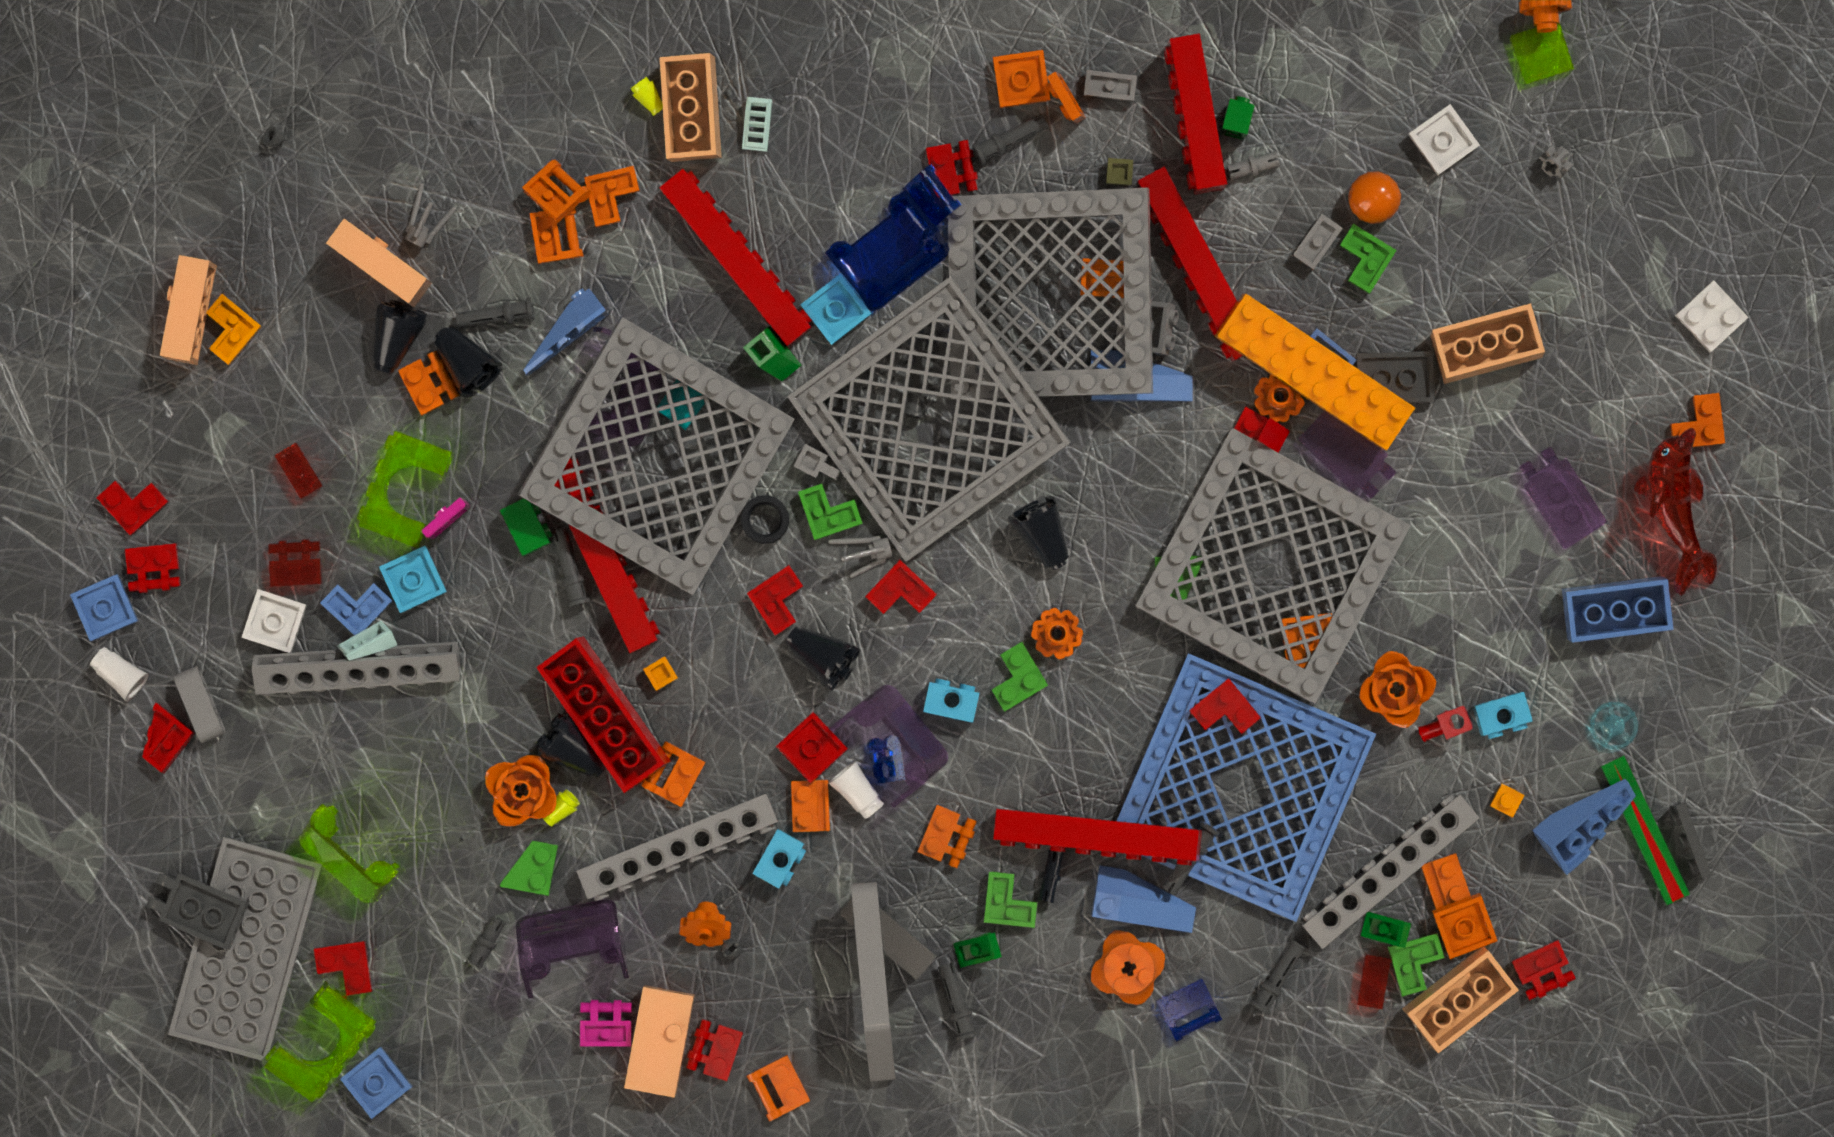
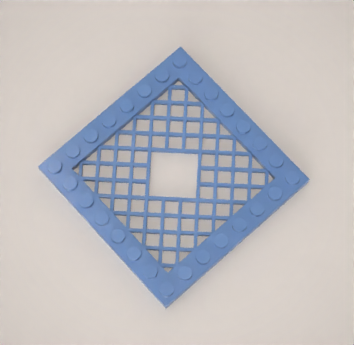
(1328, 811)

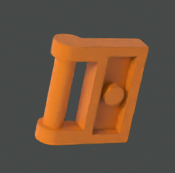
(550, 196)
(548, 241)
(680, 779)
(786, 1084)

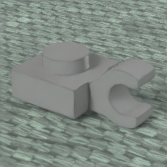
(813, 462)

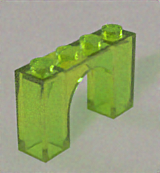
(401, 453)
(312, 1076)

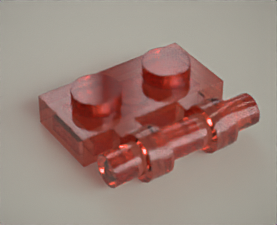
(295, 572)

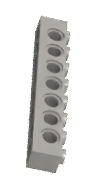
(319, 662)
(1463, 819)
(591, 875)

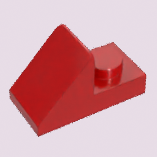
(1262, 429)

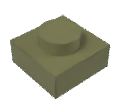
(1119, 172)

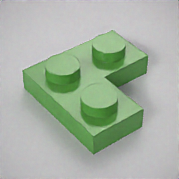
(1373, 254)
(827, 520)
(1025, 679)
(1001, 907)
(1407, 962)

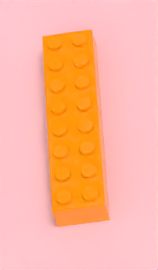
(1314, 371)

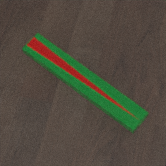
(1647, 835)

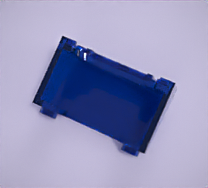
(890, 253)

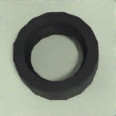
(765, 500)

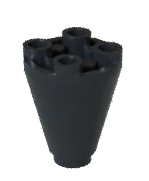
(395, 333)
(823, 655)
(569, 747)

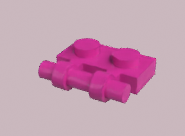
(606, 1032)

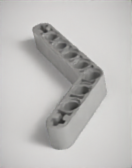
(873, 981)

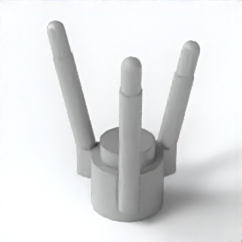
(419, 233)
(878, 550)

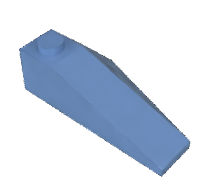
(576, 319)
(1167, 383)
(1575, 828)
(1135, 901)

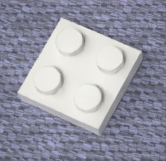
(1443, 139)
(1711, 316)
(274, 621)

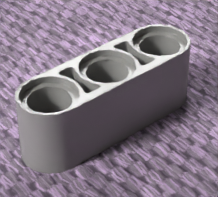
(199, 704)

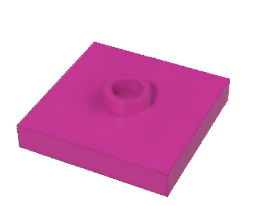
(445, 518)

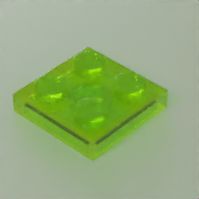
(1541, 54)

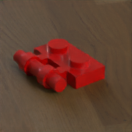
(943, 161)
(152, 559)
(1540, 962)
(722, 1051)

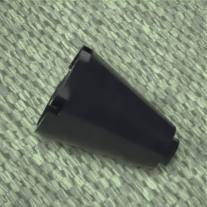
(466, 361)
(1042, 531)

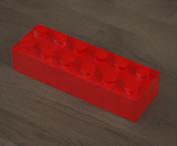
(1196, 114)
(603, 714)

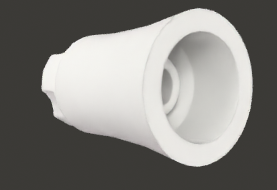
(119, 673)
(857, 790)

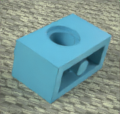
(963, 711)
(1487, 715)
(766, 867)

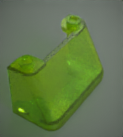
(364, 883)

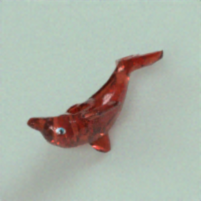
(1669, 491)

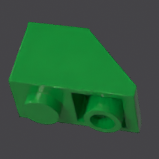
(772, 354)

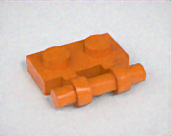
(421, 386)
(939, 834)

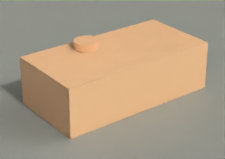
(690, 107)
(379, 262)
(187, 309)
(1487, 343)
(1460, 999)
(659, 1041)

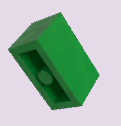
(1237, 118)
(526, 526)

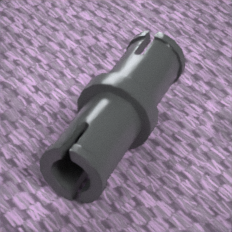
(486, 941)

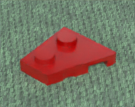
(166, 739)

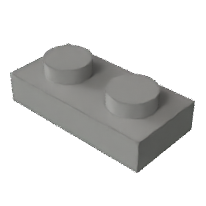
(1110, 85)
(1317, 242)

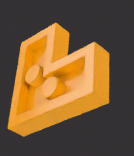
(238, 329)

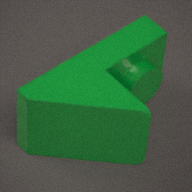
(1386, 929)
(977, 949)

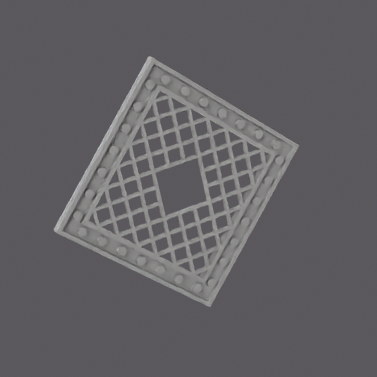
(1137, 303)
(810, 404)
(575, 423)
(1386, 528)

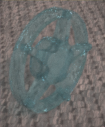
(1614, 725)

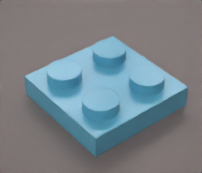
(835, 309)
(413, 579)

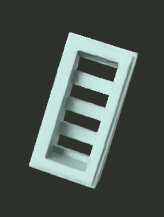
(760, 102)
(369, 641)

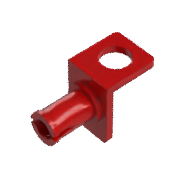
(1445, 725)

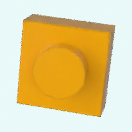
(660, 673)
(1506, 800)

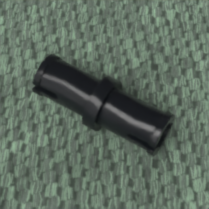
(1050, 876)

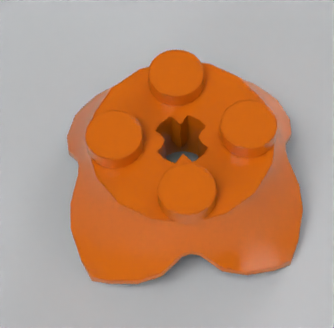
(1417, 688)
(501, 784)
(1123, 947)

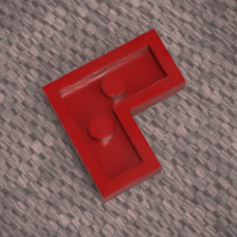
(132, 512)
(897, 583)
(769, 599)
(1225, 701)
(351, 959)

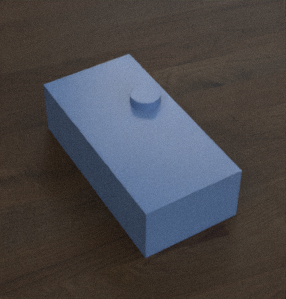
(1617, 609)

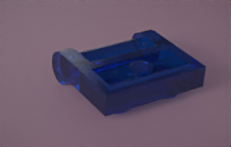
(927, 199)
(890, 767)
(1184, 1002)

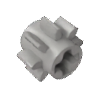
(1556, 161)

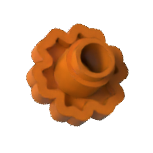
(1544, 12)
(1269, 406)
(1063, 621)
(705, 926)

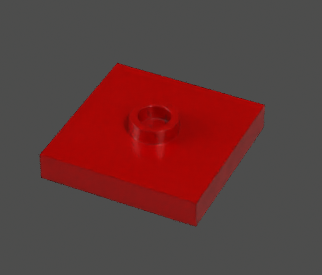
(811, 748)

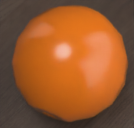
(1374, 197)

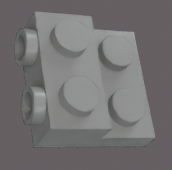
(1163, 319)

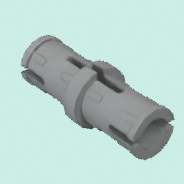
(1253, 165)

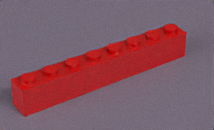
(1190, 252)
(735, 258)
(612, 579)
(1097, 834)

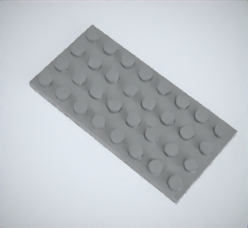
(239, 993)

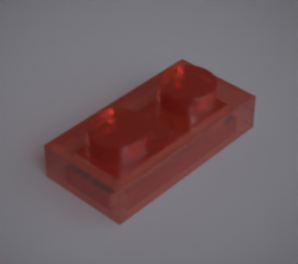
(298, 470)
(1373, 981)

